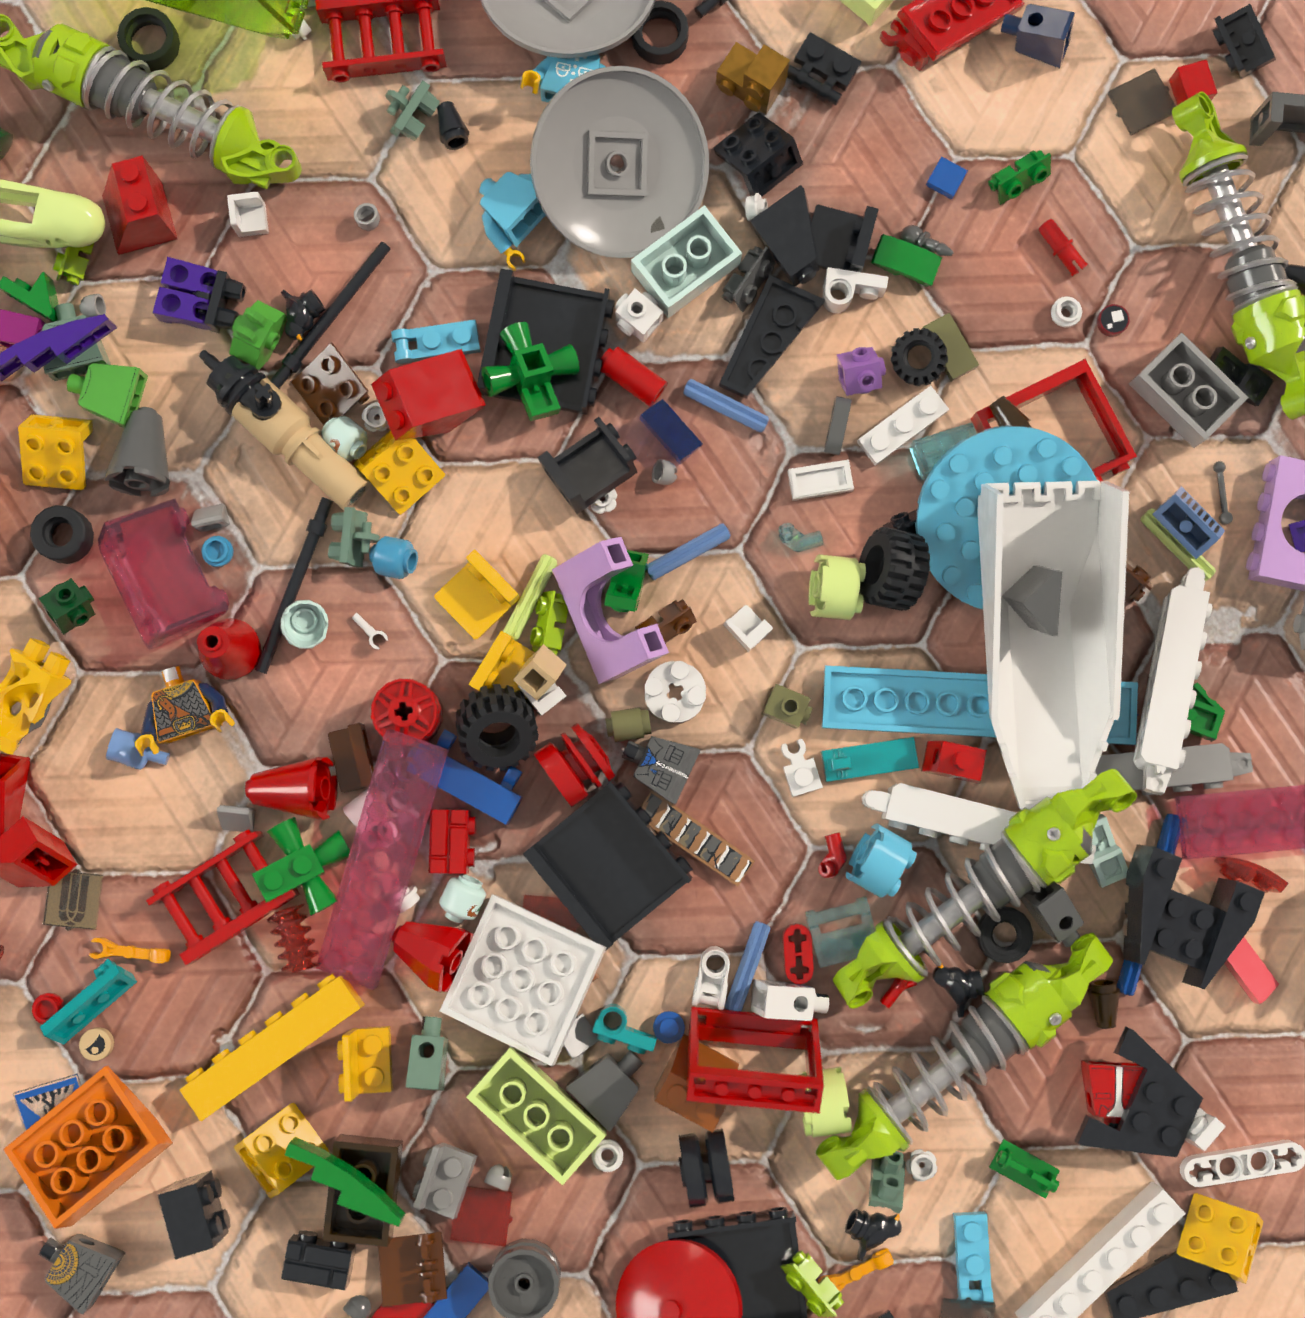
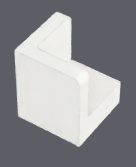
(247, 214)
(747, 627)
(547, 700)

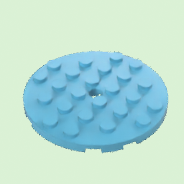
(950, 495)

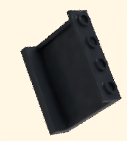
(555, 318)
(609, 864)
(754, 1252)

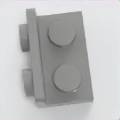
(444, 1180)

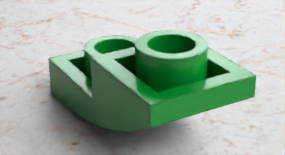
(906, 260)

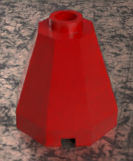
(432, 951)

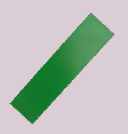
(356, 1189)

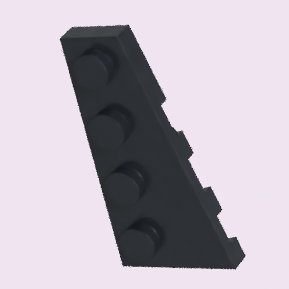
(771, 329)
(1166, 1286)

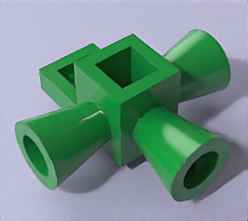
(530, 371)
(301, 866)

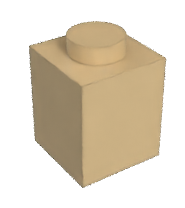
(540, 672)

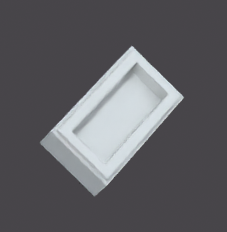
(820, 480)

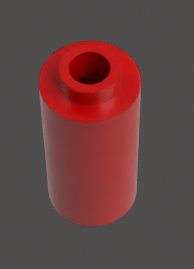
(633, 375)

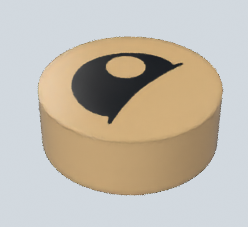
(96, 1044)

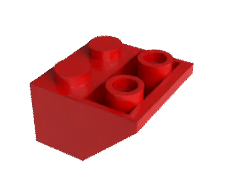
(33, 856)

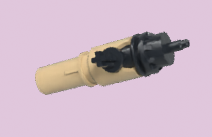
(282, 427)

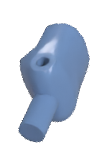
(123, 750)

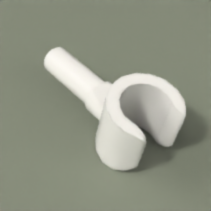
(369, 630)

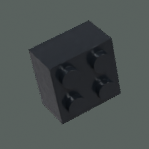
(194, 1214)

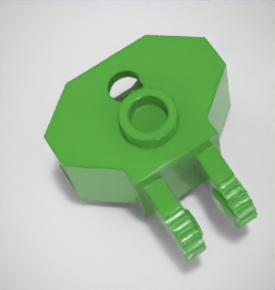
(257, 333)

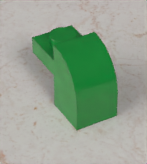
(627, 586)

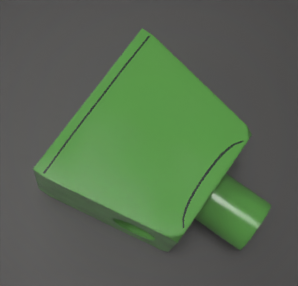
(109, 391)

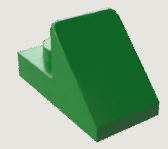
(39, 298)

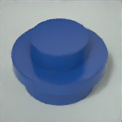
(668, 1027)

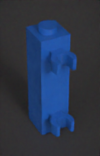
(476, 789)

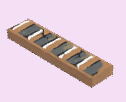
(697, 839)

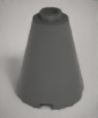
(140, 456)

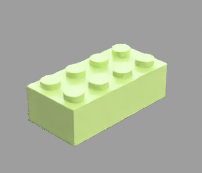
(537, 1114)

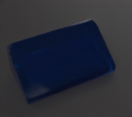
(670, 431)

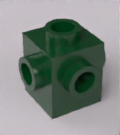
(68, 605)

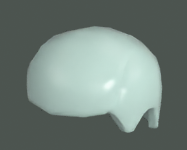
(304, 624)

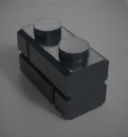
(318, 1261)

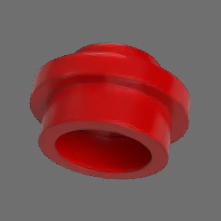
(46, 1006)

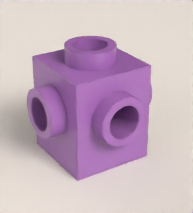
(860, 370)

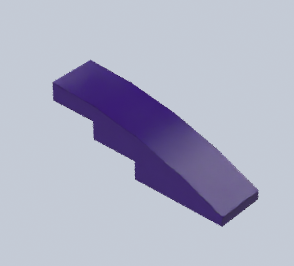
(62, 341)

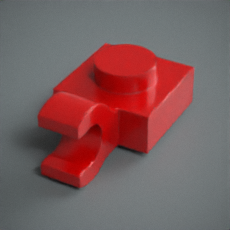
(909, 48)

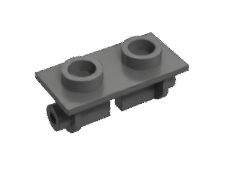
(757, 267)

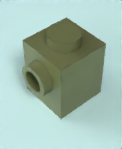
(787, 706)

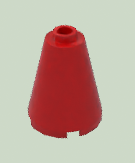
(229, 648)
(296, 788)

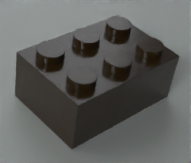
(381, 1163)

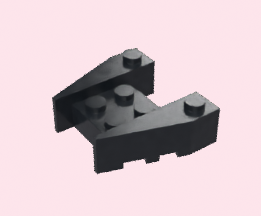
(1180, 925)

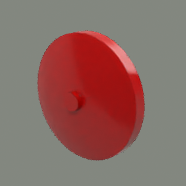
(678, 1282)

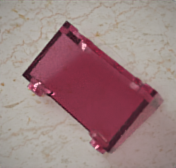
(159, 573)

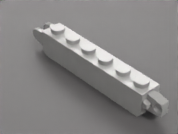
(1202, 764)

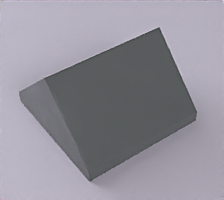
(1037, 599)

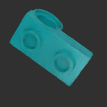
(637, 1040)

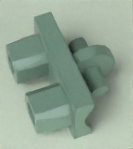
(421, 99)
(355, 537)
(887, 1182)

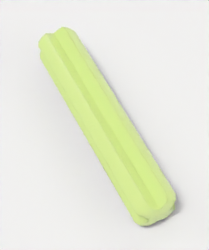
(1175, 546)
(530, 596)

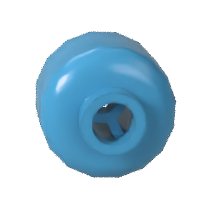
(393, 557)

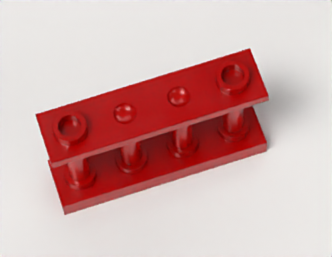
(341, 70)
(224, 928)

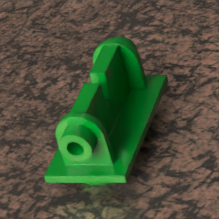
(1032, 170)
(1025, 1169)

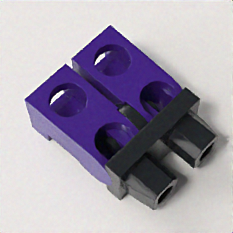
(197, 296)

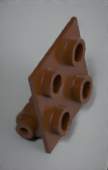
(330, 385)
(413, 1269)

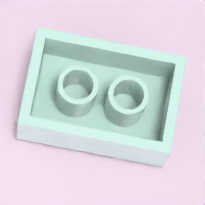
(686, 261)

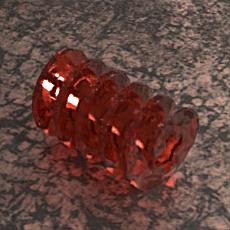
(293, 939)

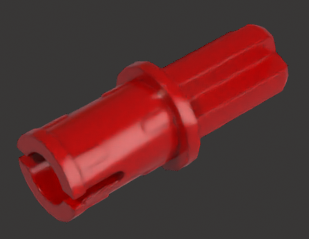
(1062, 246)

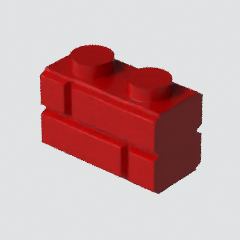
(451, 841)

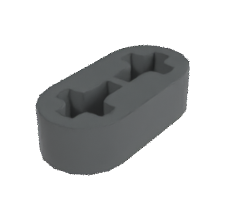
(837, 425)

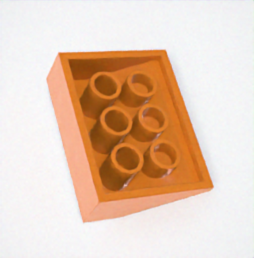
(86, 1148)

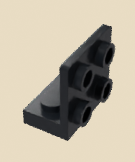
(760, 154)
(842, 237)

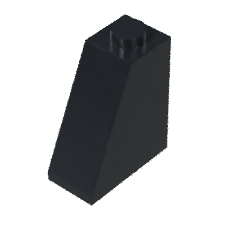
(789, 236)

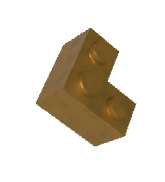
(753, 77)

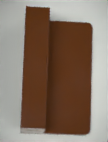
(352, 757)

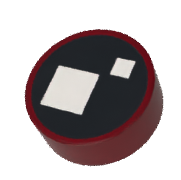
(1113, 320)

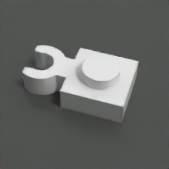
(802, 773)

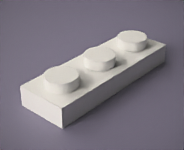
(902, 425)

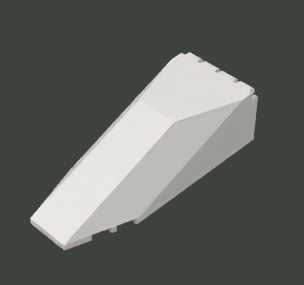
(1061, 692)

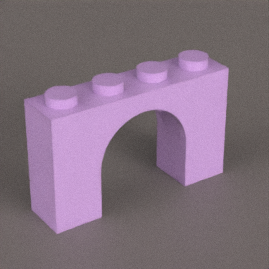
(1273, 557)
(581, 585)

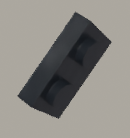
(1244, 41)

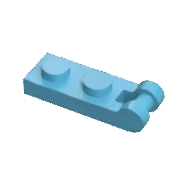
(436, 341)
(972, 1255)

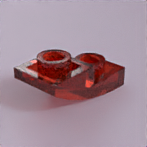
(1244, 870)

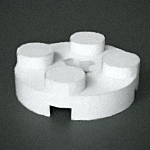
(692, 696)

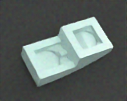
(1108, 860)

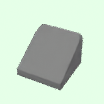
(210, 518)
(236, 818)
(580, 1037)

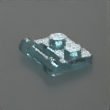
(843, 943)

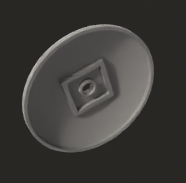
(568, 26)
(654, 134)

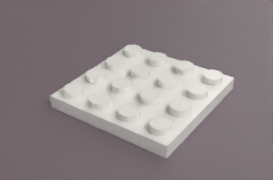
(523, 979)

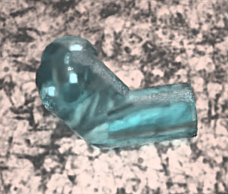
(796, 540)

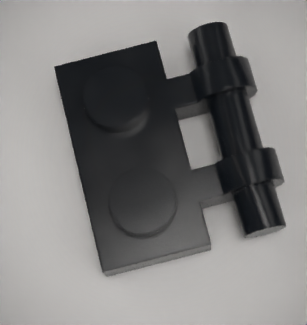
(827, 62)

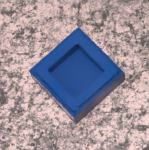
(946, 178)

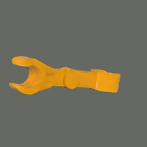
(110, 948)
(879, 1260)

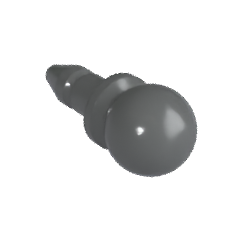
(915, 235)

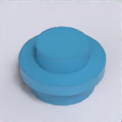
(217, 551)

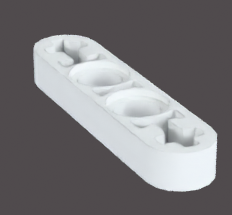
(1242, 1158)

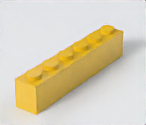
(271, 1047)

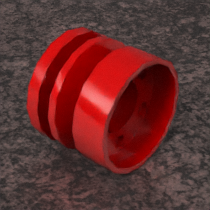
(426, 707)
(575, 764)

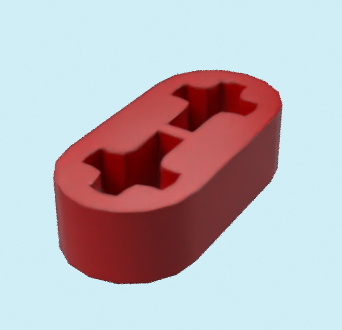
(805, 953)

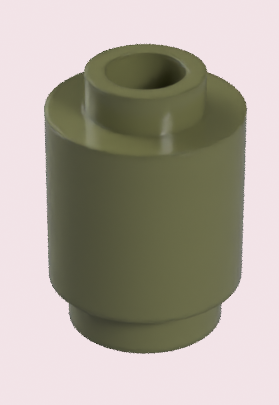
(628, 724)

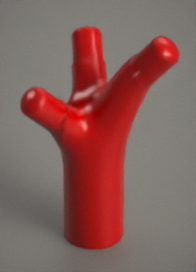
(895, 990)

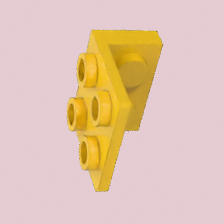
(53, 451)
(399, 471)
(477, 596)
(501, 664)
(365, 1062)
(266, 1146)
(1220, 1236)

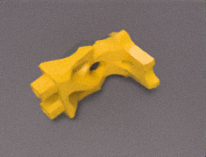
(35, 691)

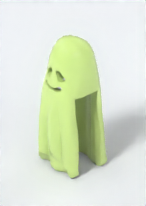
(57, 221)

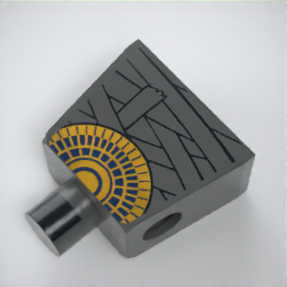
(80, 1269)

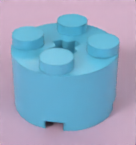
(880, 861)

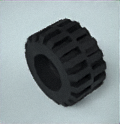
(895, 568)
(498, 748)

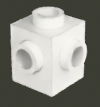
(638, 314)

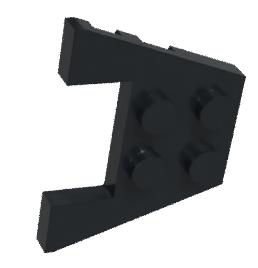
(1157, 1111)

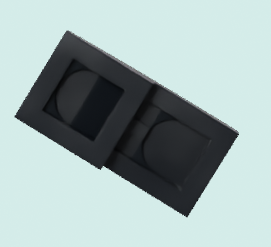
(1245, 376)

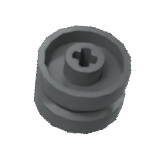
(524, 1260)

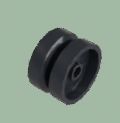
(705, 1168)

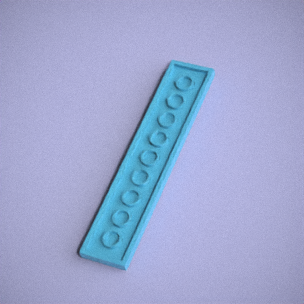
(930, 703)

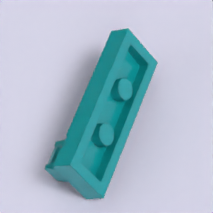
(869, 759)
(109, 985)

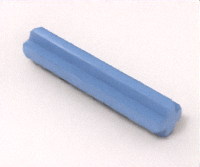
(725, 405)
(688, 551)
(747, 966)

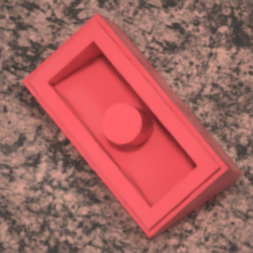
(1251, 972)

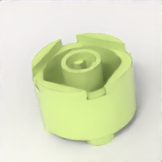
(836, 587)
(833, 1107)

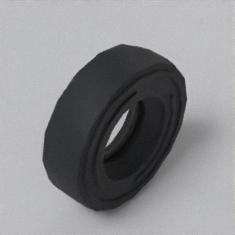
(1023, 939)

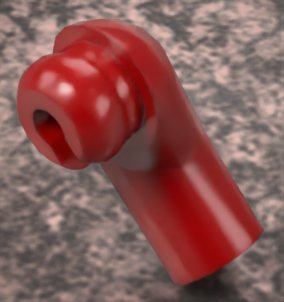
(835, 858)

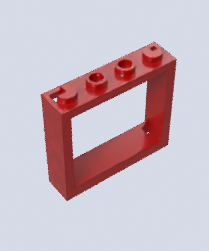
(1096, 401)
(754, 1087)

